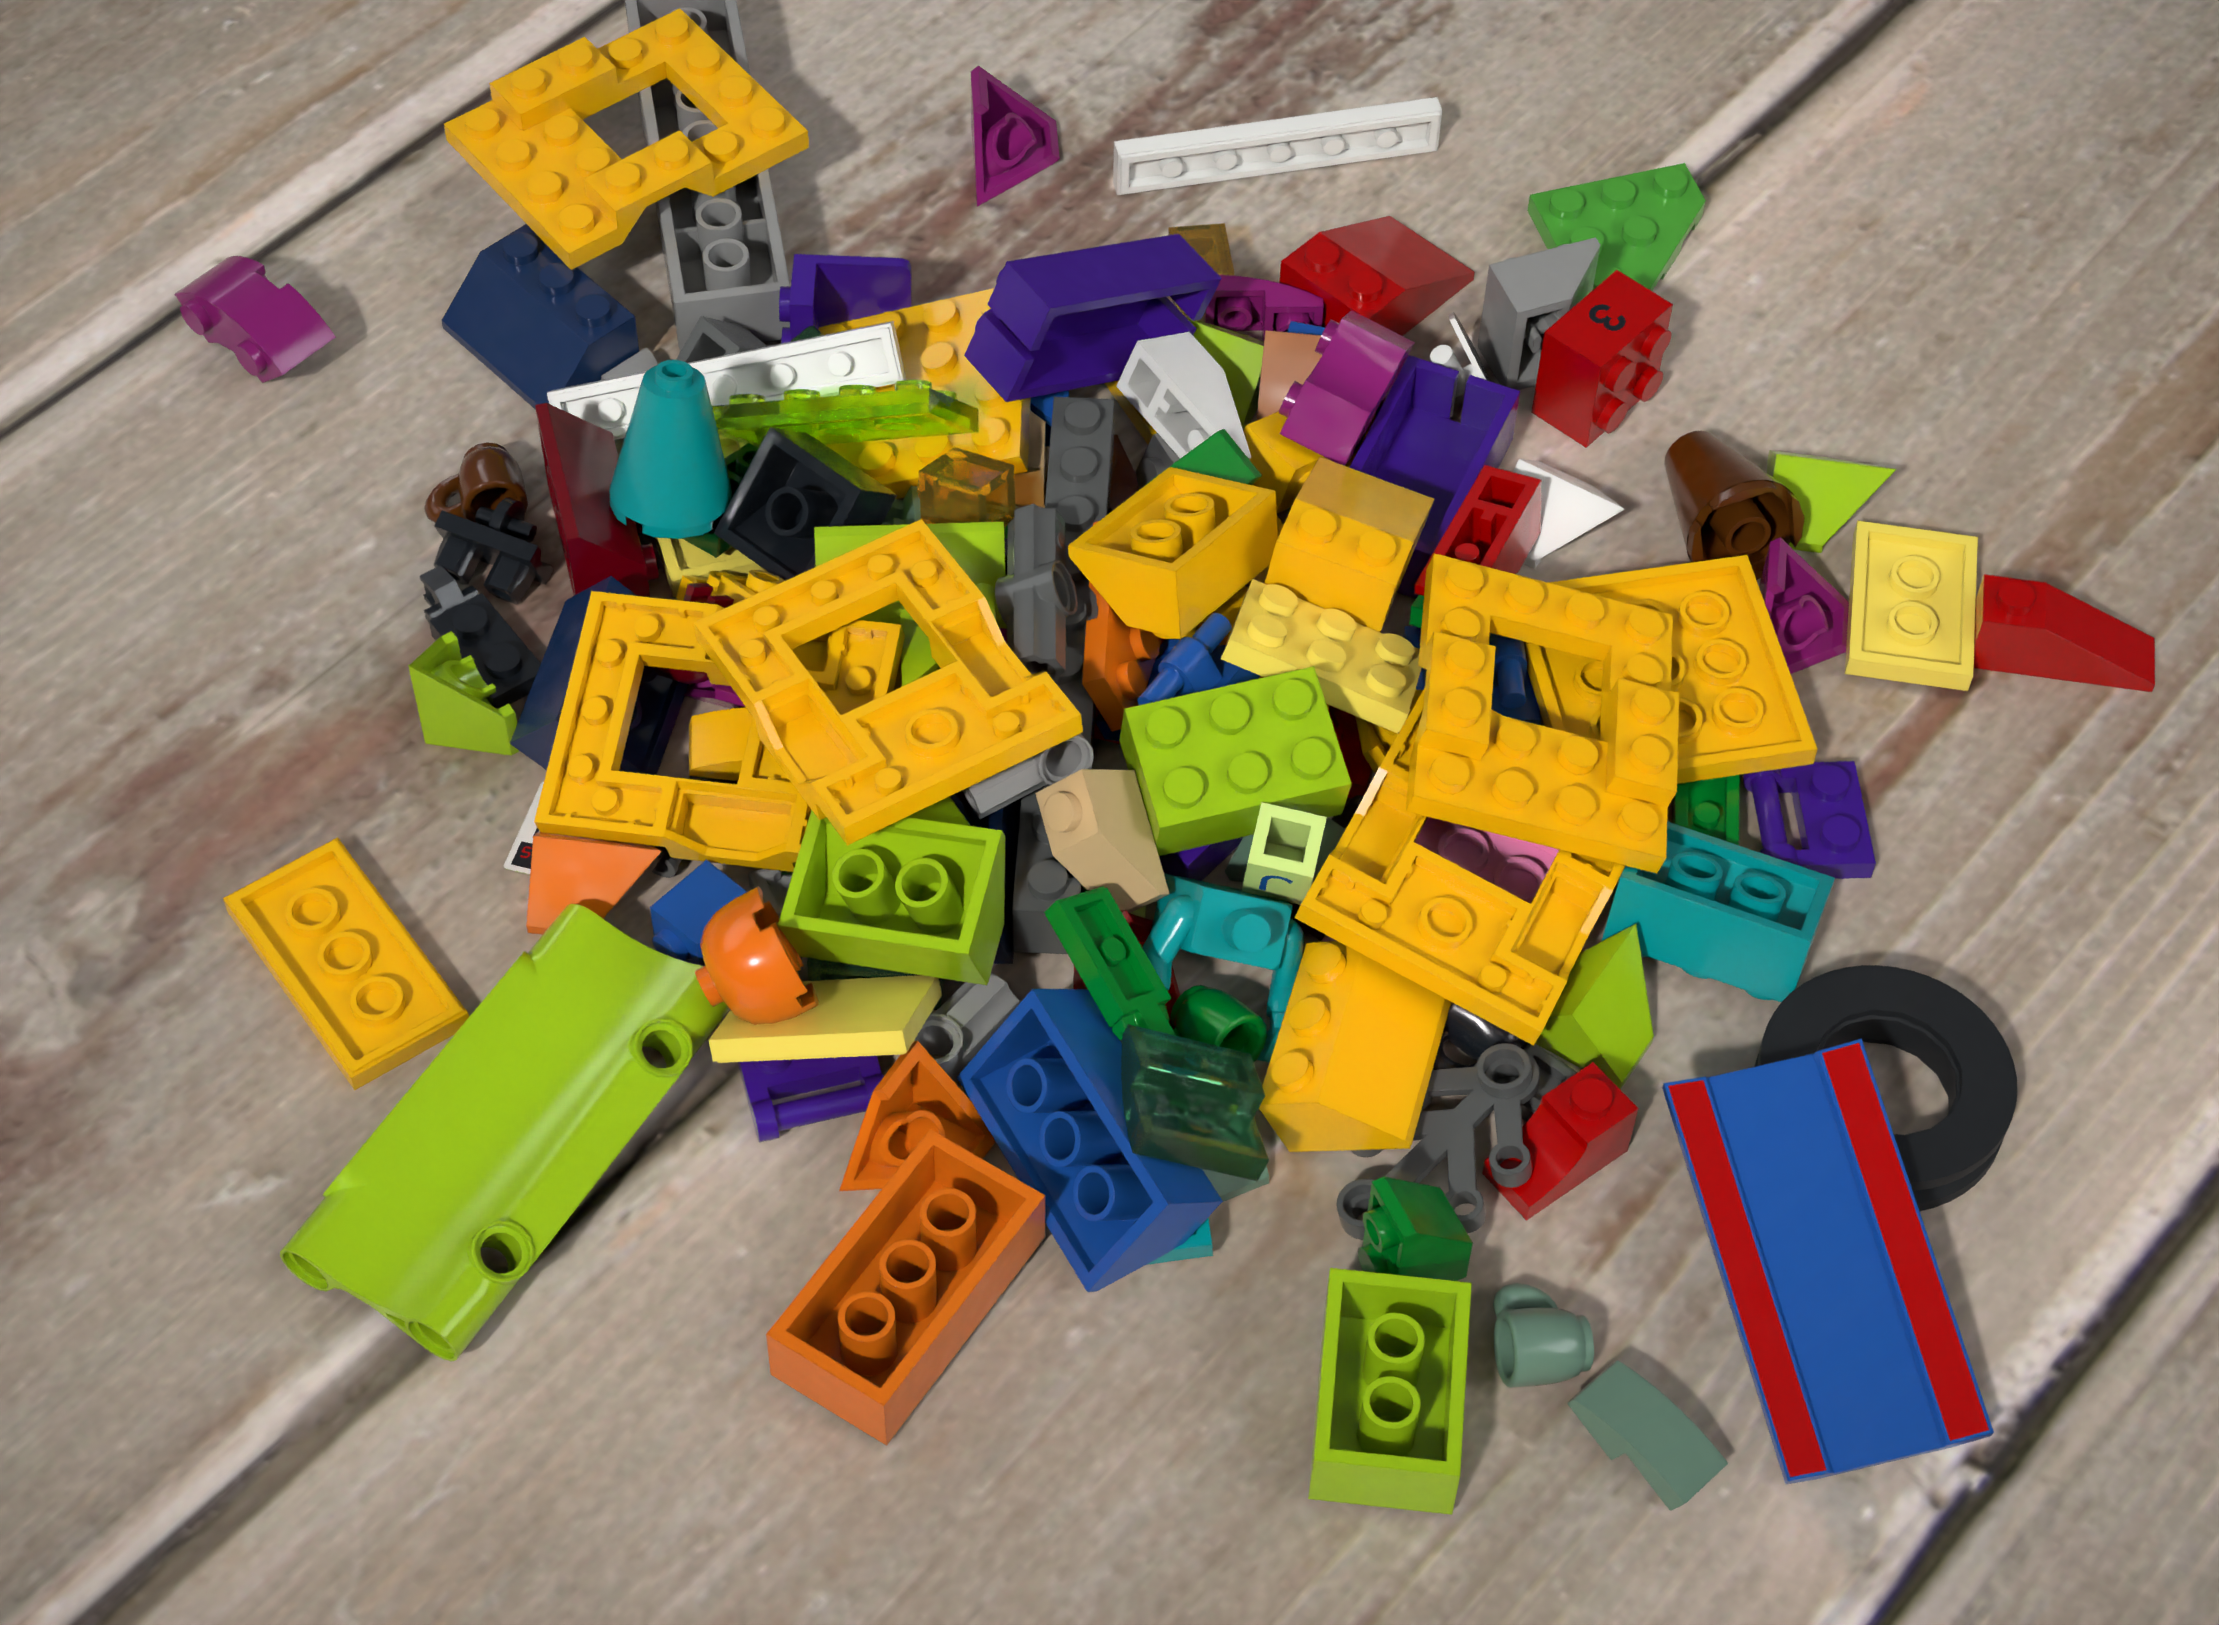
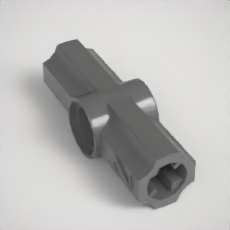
(1037, 590)

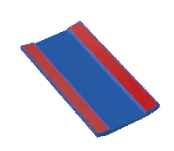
(1826, 1264)

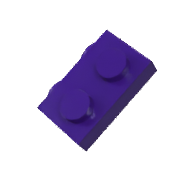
(841, 290)

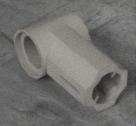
(1029, 776)
(966, 1023)

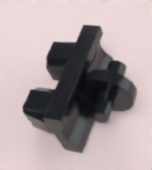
(499, 542)

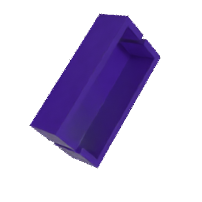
(1080, 312)
(1431, 454)

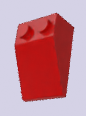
(1376, 272)

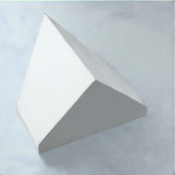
(1567, 508)

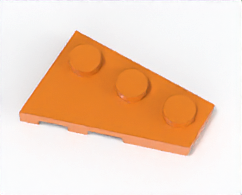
(1116, 662)

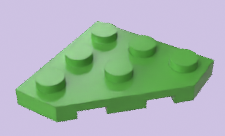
(1633, 216)

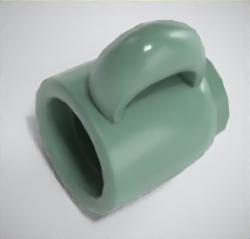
(1537, 1340)

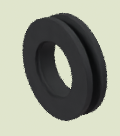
(1937, 1027)

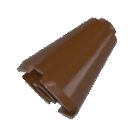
(1728, 502)

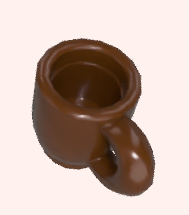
(483, 480)

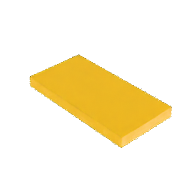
(346, 963)

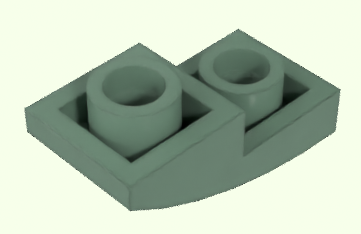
(1660, 1440)

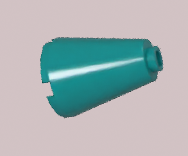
(672, 457)

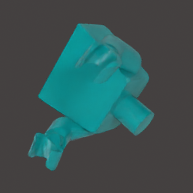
(1229, 927)

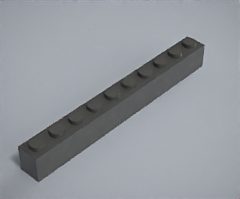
(1080, 492)

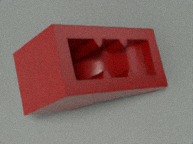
(1569, 1139)

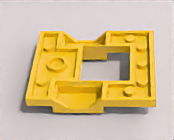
(571, 182)
(914, 741)
(1529, 778)
(734, 824)
(1447, 923)

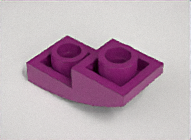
(1261, 305)

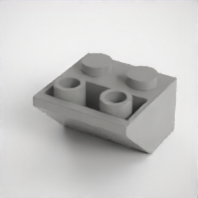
(1525, 300)

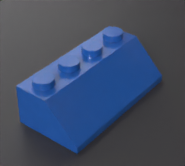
(1057, 1114)

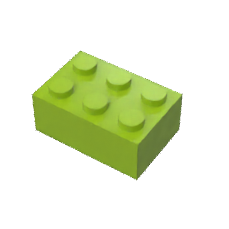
(1225, 750)
(1391, 1391)

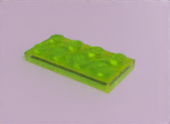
(851, 416)

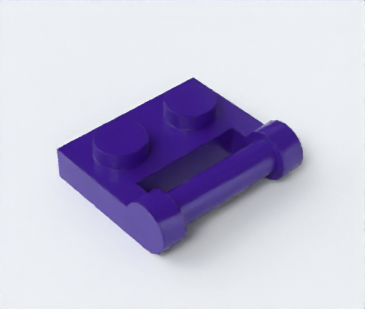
(1827, 816)
(786, 1078)

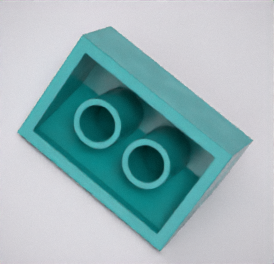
(1724, 913)

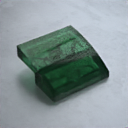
(1192, 1103)

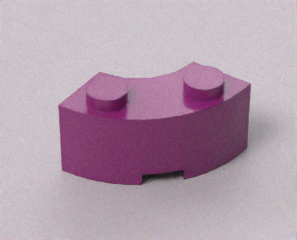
(253, 318)
(1345, 386)

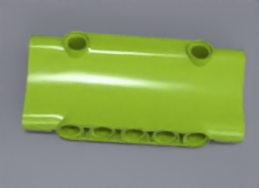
(505, 1131)

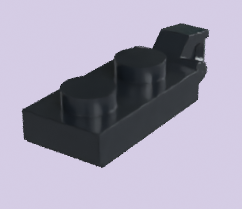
(482, 634)

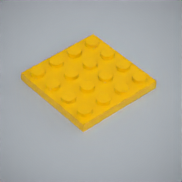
(933, 350)
(1726, 664)

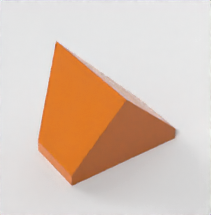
(581, 873)
(901, 1110)

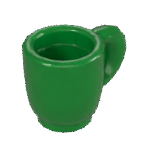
(1219, 1020)

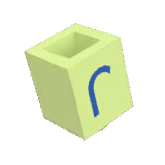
(1283, 853)

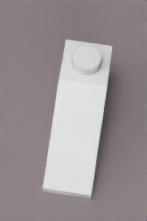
(1181, 392)

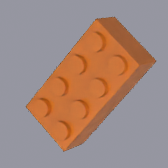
(906, 1286)

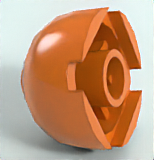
(752, 963)

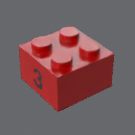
(1602, 359)

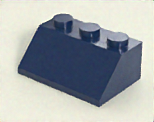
(538, 319)
(654, 710)

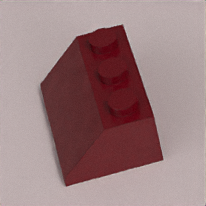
(579, 475)

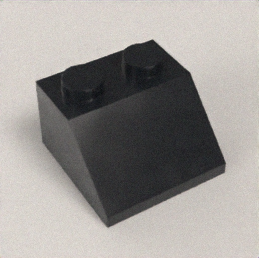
(789, 492)

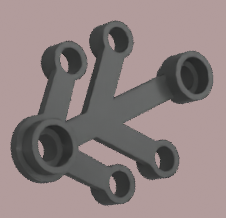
(1452, 1135)

